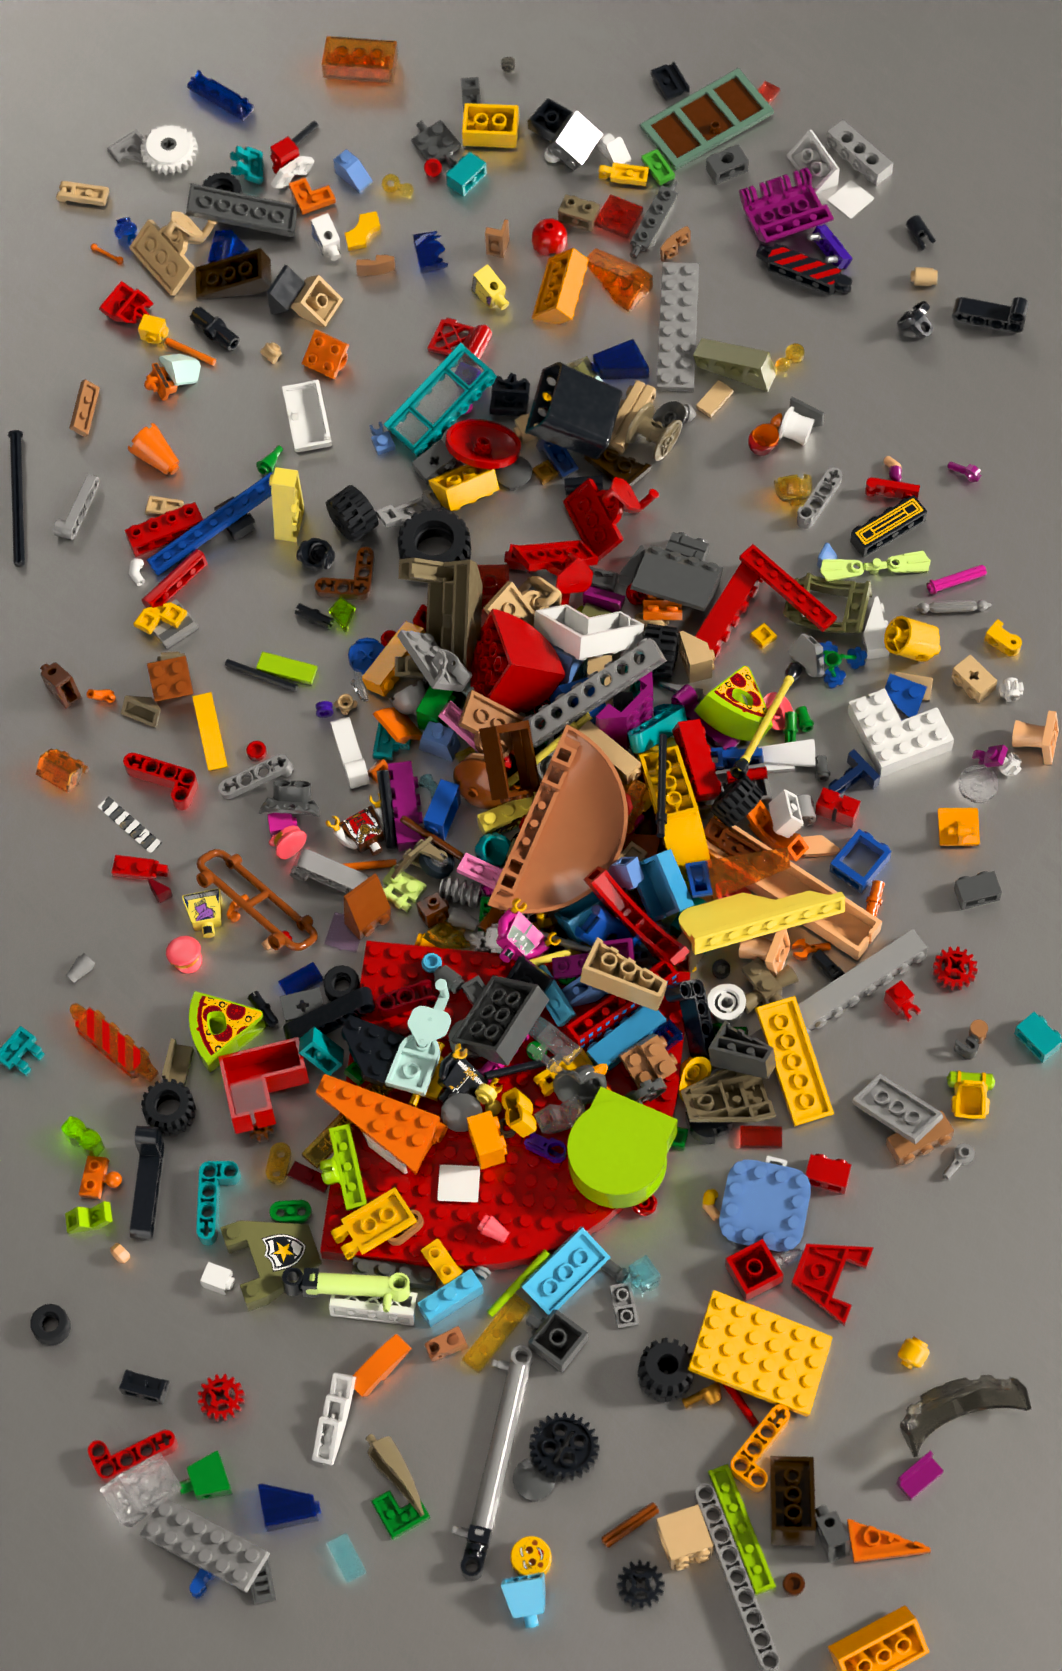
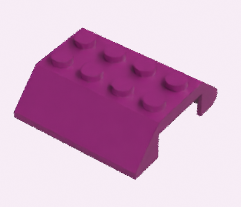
(783, 207)
(618, 724)

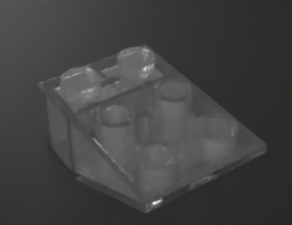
(141, 1490)

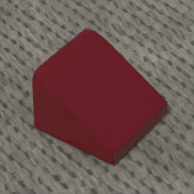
(159, 890)

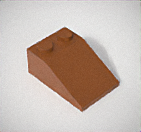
(366, 907)

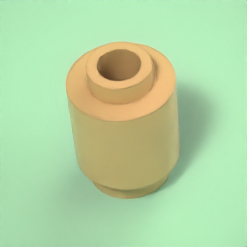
(924, 276)

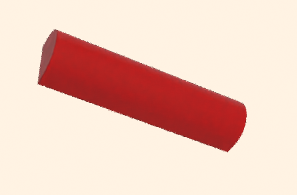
(175, 580)

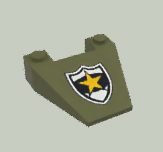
(273, 1251)

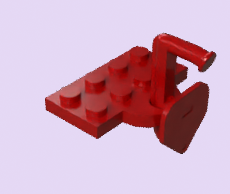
(598, 512)
(564, 559)

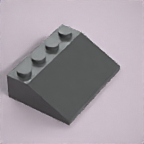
(677, 578)
(501, 1019)

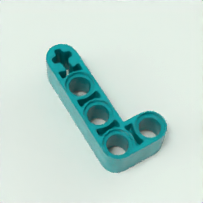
(664, 720)
(212, 1202)

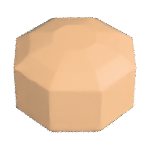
(120, 1253)

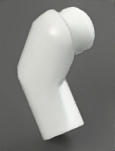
(134, 568)

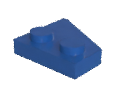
(905, 694)

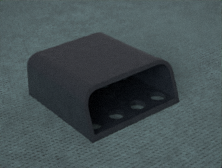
(579, 413)

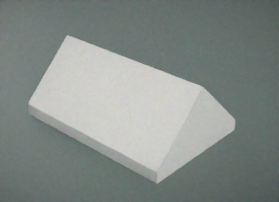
(812, 154)

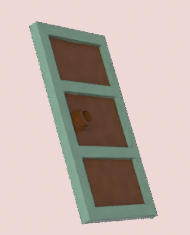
(707, 118)

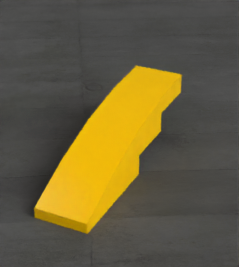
(210, 731)

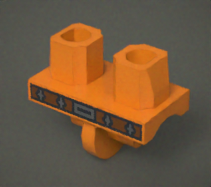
(157, 382)

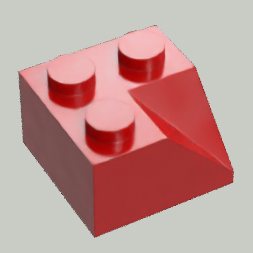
(754, 1270)

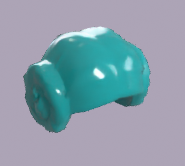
(493, 848)

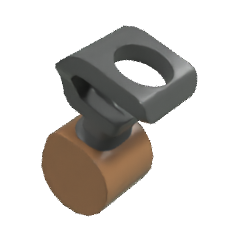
(977, 1034)

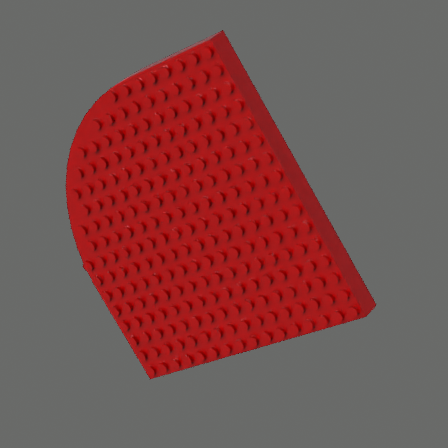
(523, 1193)

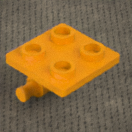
(958, 827)

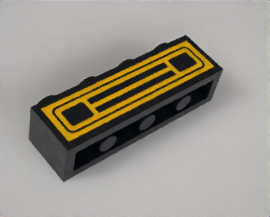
(888, 526)

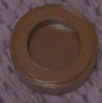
(793, 1584)

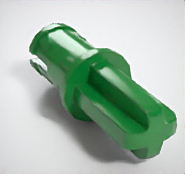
(790, 729)

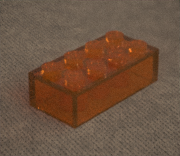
(359, 59)

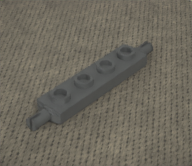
(653, 218)

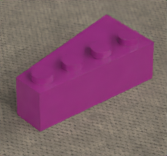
(405, 803)

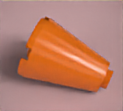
(153, 449)

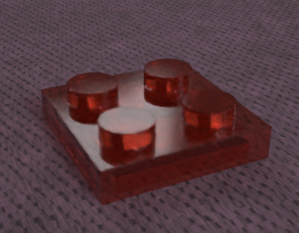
(618, 216)

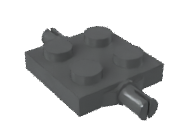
(436, 142)

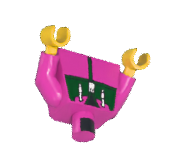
(519, 936)

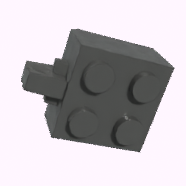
(556, 1339)

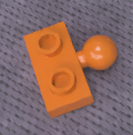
(95, 1177)

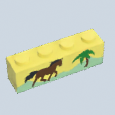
(504, 817)

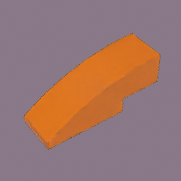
(380, 1365)

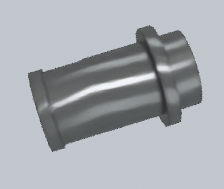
(822, 772)
(620, 1274)

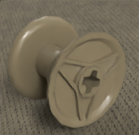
(653, 431)

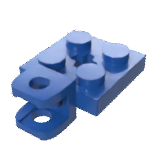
(728, 757)

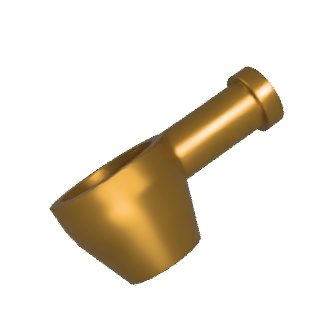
(710, 1394)

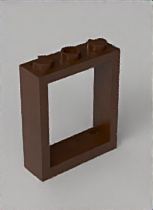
(524, 759)

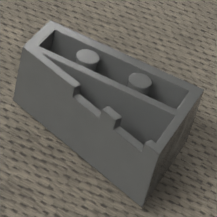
(740, 1053)

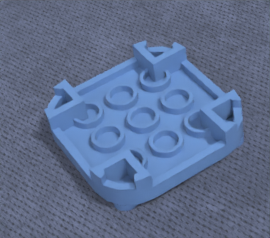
(765, 1204)

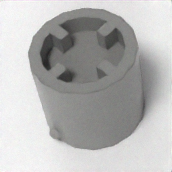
(807, 809)

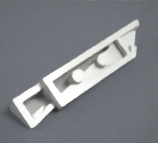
(785, 756)

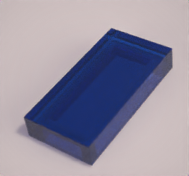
(301, 979)

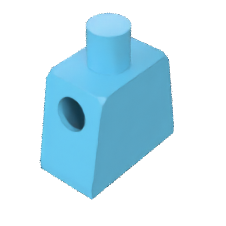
(525, 1597)

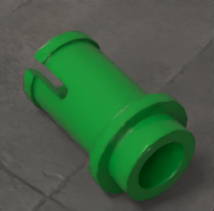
(806, 723)

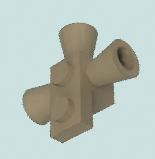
(765, 986)

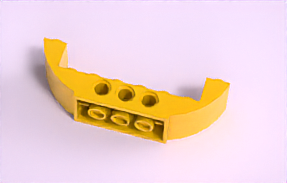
(684, 826)

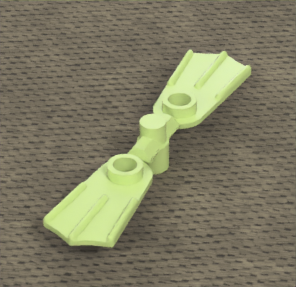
(907, 563)

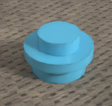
(431, 962)

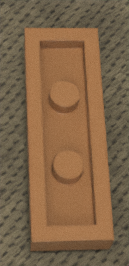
(84, 408)

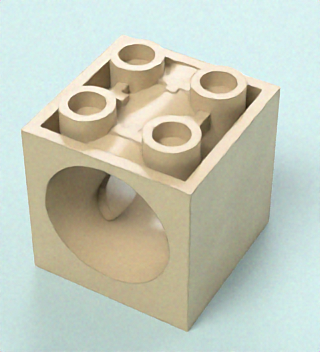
(684, 1538)

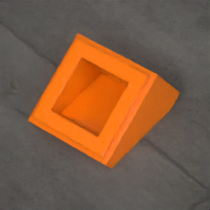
(379, 765)

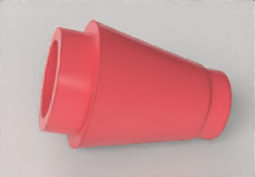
(492, 1228)

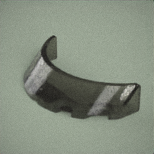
(958, 1399)

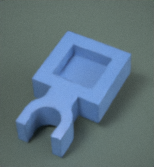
(382, 441)

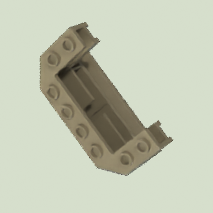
(452, 608)

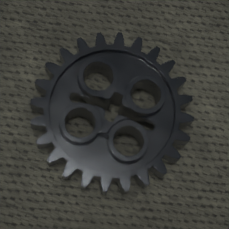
(580, 1455)

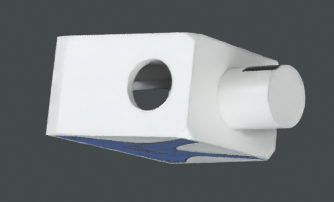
(326, 236)

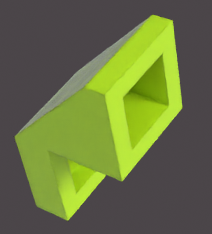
(87, 1219)

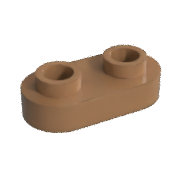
(408, 1232)

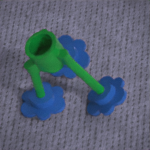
(834, 675)

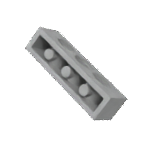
(859, 152)

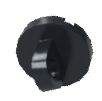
(915, 318)

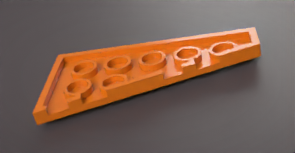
(388, 1122)

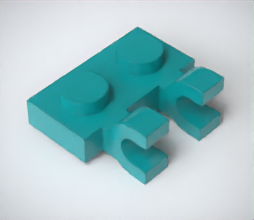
(252, 166)
(16, 1047)

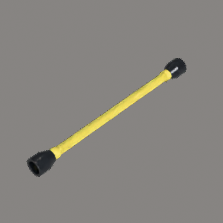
(741, 766)

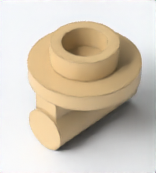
(271, 352)

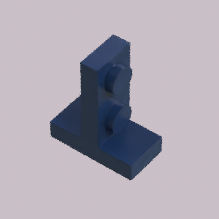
(559, 458)
(859, 770)

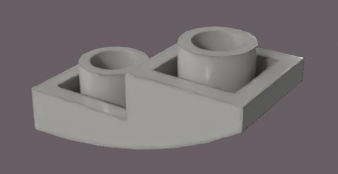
(624, 1305)

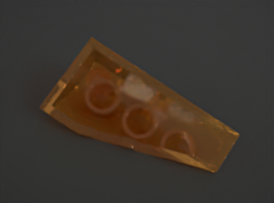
(622, 279)

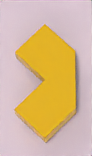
(167, 613)

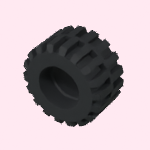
(736, 801)
(161, 1093)

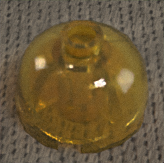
(793, 488)

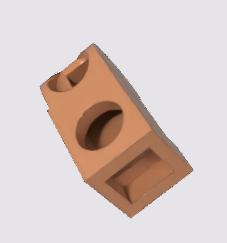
(446, 1344)

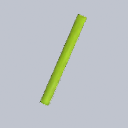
(516, 1284)

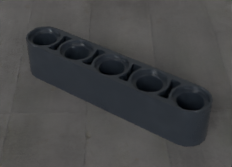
(333, 1014)

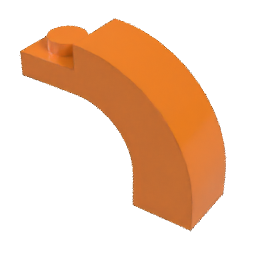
(762, 827)

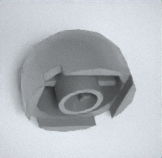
(409, 698)

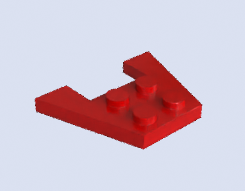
(820, 1272)

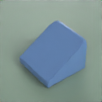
(826, 553)

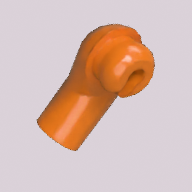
(101, 695)
(232, 912)

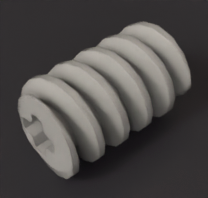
(460, 892)

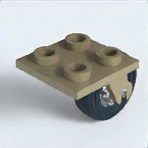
(429, 857)

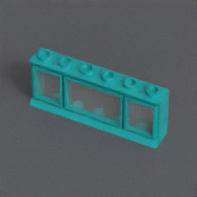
(440, 400)

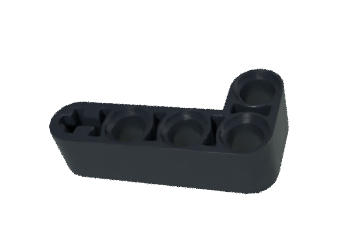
(991, 314)
(695, 1014)

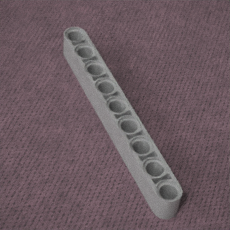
(739, 1588)

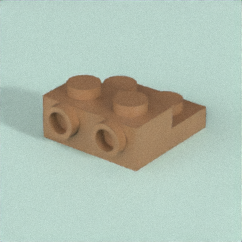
(648, 1060)

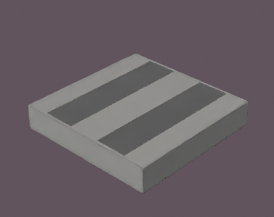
(170, 635)

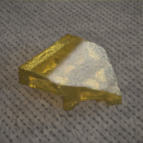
(447, 937)

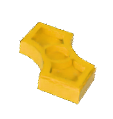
(358, 236)

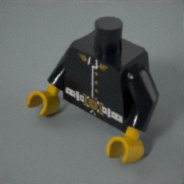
(459, 1076)

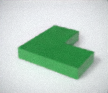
(397, 1519)

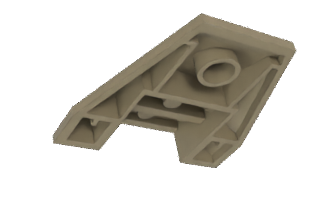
(728, 1098)

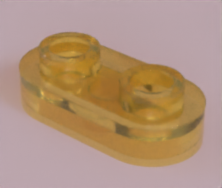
(278, 1164)

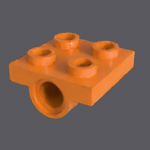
(326, 354)

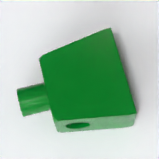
(207, 1478)

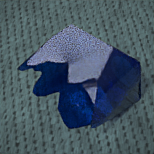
(427, 251)

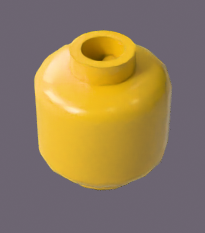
(913, 1353)

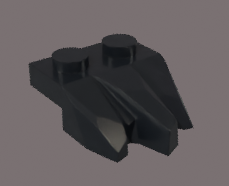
(509, 396)

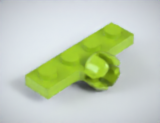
(344, 1167)

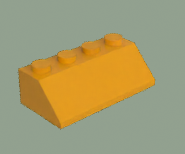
(560, 287)
(881, 1645)

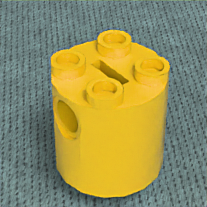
(912, 639)

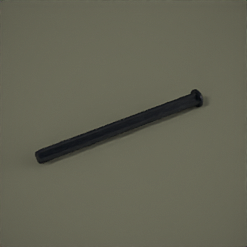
(17, 497)

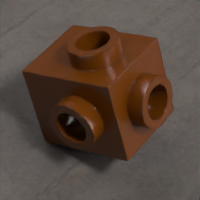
(433, 910)

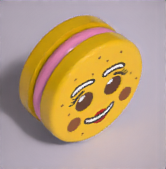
(530, 1556)

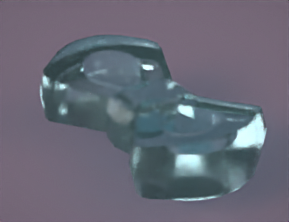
(428, 782)

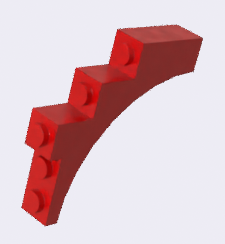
(641, 926)

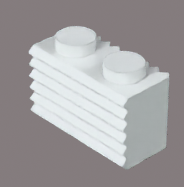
(785, 814)

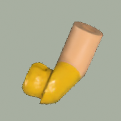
(708, 1203)

